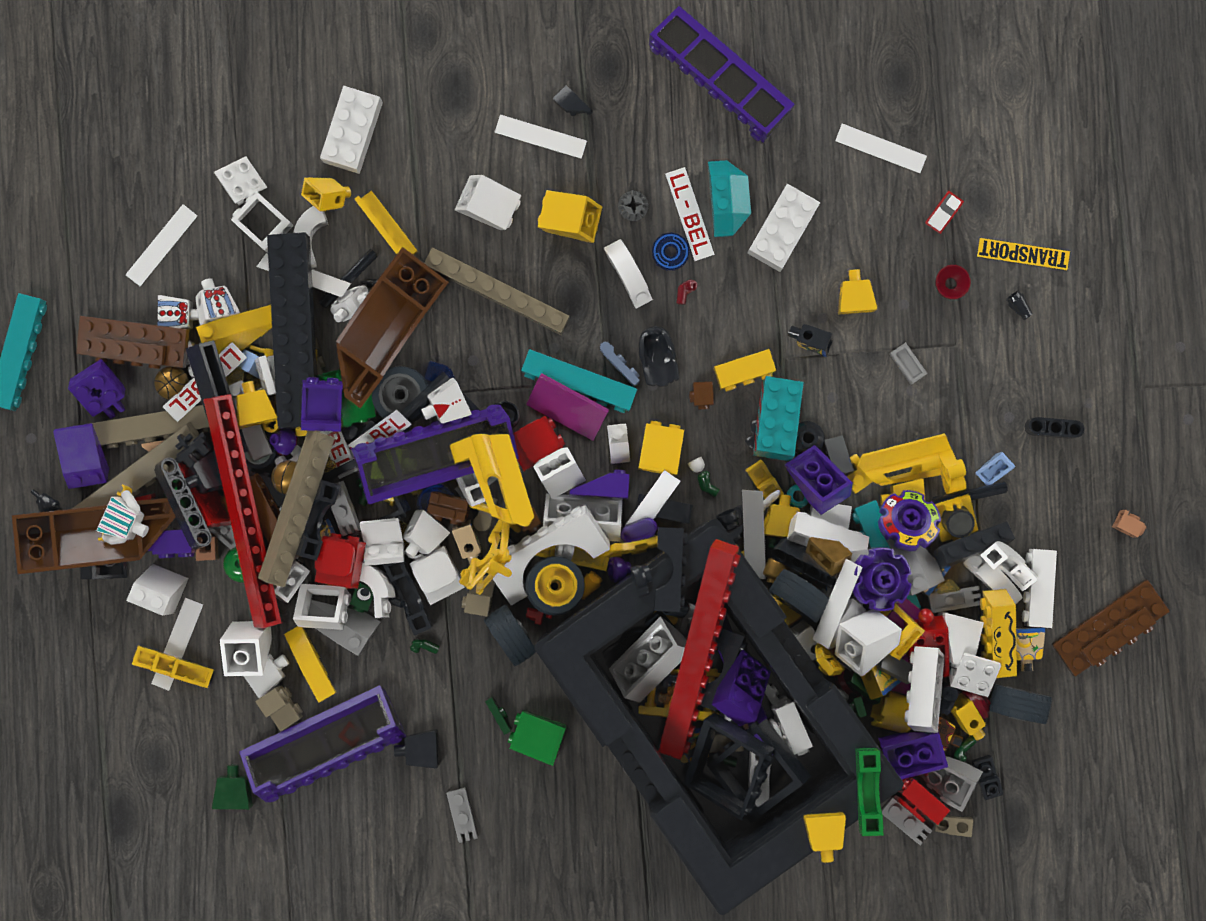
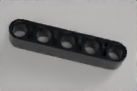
(182, 493)
(796, 557)

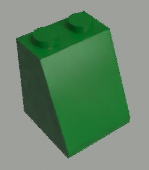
(349, 411)
(537, 737)

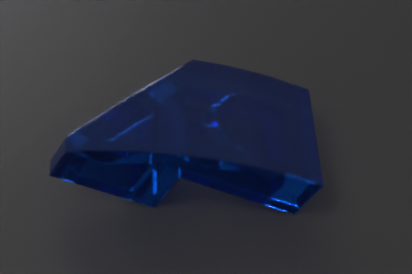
(435, 369)

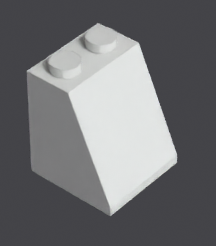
(488, 202)
(158, 590)
(963, 636)
(866, 640)
(245, 649)

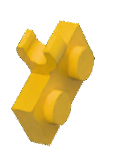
(858, 477)

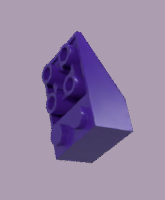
(742, 689)

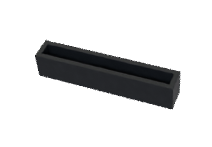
(209, 375)

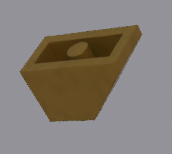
(828, 554)

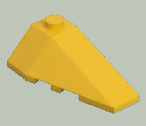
(239, 328)

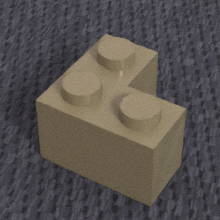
(477, 603)
(280, 707)

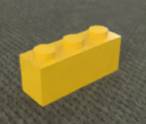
(744, 370)

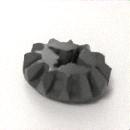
(627, 212)

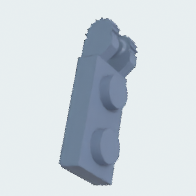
(619, 363)

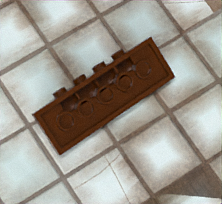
(132, 342)
(1111, 628)

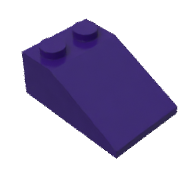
(81, 456)
(819, 479)
(610, 486)
(914, 753)

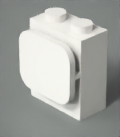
(559, 472)
(436, 574)
(790, 727)

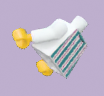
(122, 519)

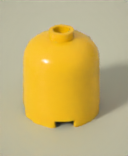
(891, 713)

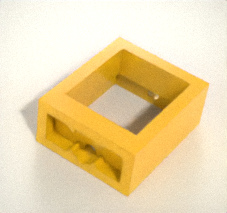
(908, 635)

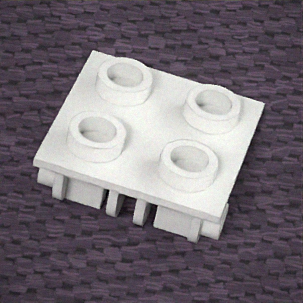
(240, 180)

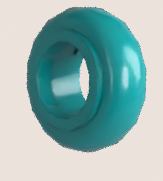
(804, 502)

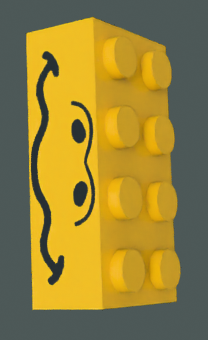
(999, 630)

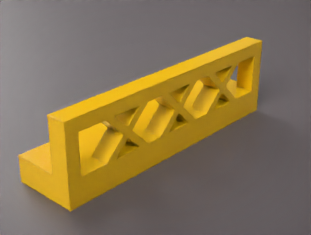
(385, 223)

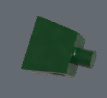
(232, 791)

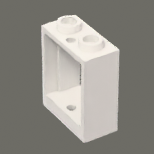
(282, 228)
(303, 604)

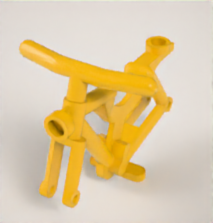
(494, 560)

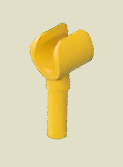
(268, 352)

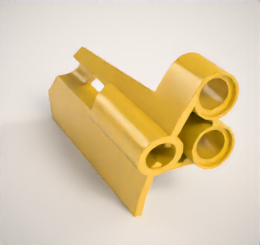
(496, 457)
(926, 457)

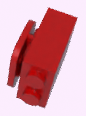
(536, 442)
(340, 561)
(921, 801)

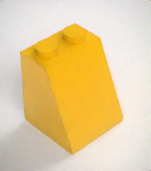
(570, 216)
(661, 448)

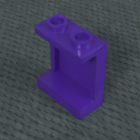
(321, 404)

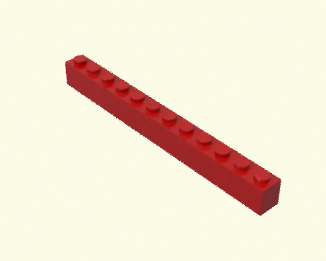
(241, 509)
(699, 647)

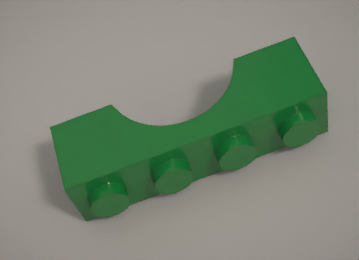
(869, 808)

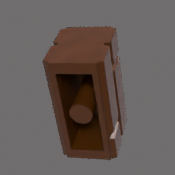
(448, 507)

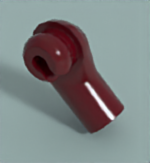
(684, 289)

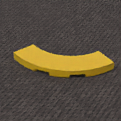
(636, 547)

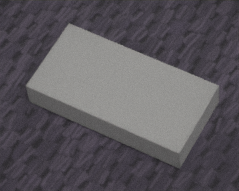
(908, 363)

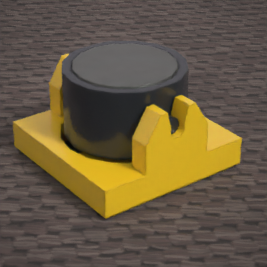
(956, 519)

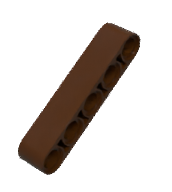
(266, 507)

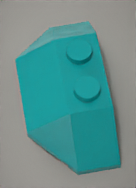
(728, 197)

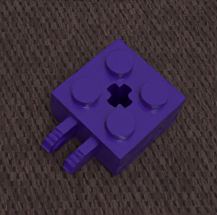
(98, 389)
(172, 543)

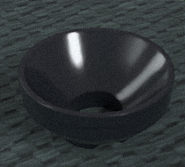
(808, 426)

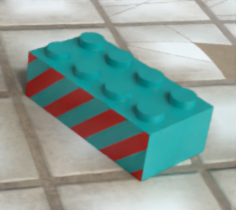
(778, 418)

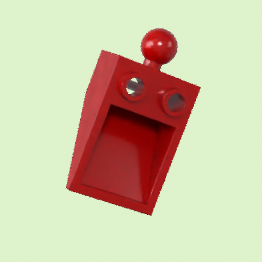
(935, 635)

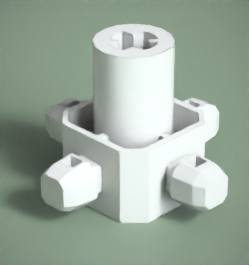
(346, 306)

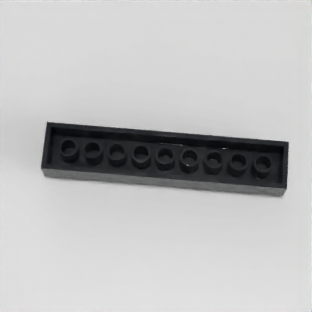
(291, 322)

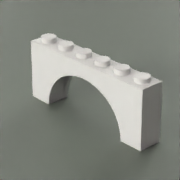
(575, 529)

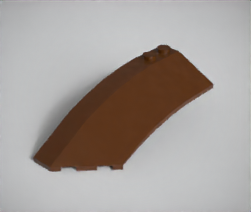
(385, 323)
(71, 541)

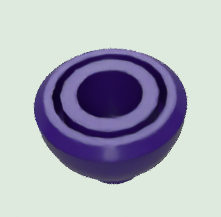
(283, 441)
(617, 569)

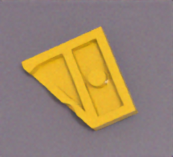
(827, 661)

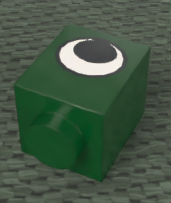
(362, 598)

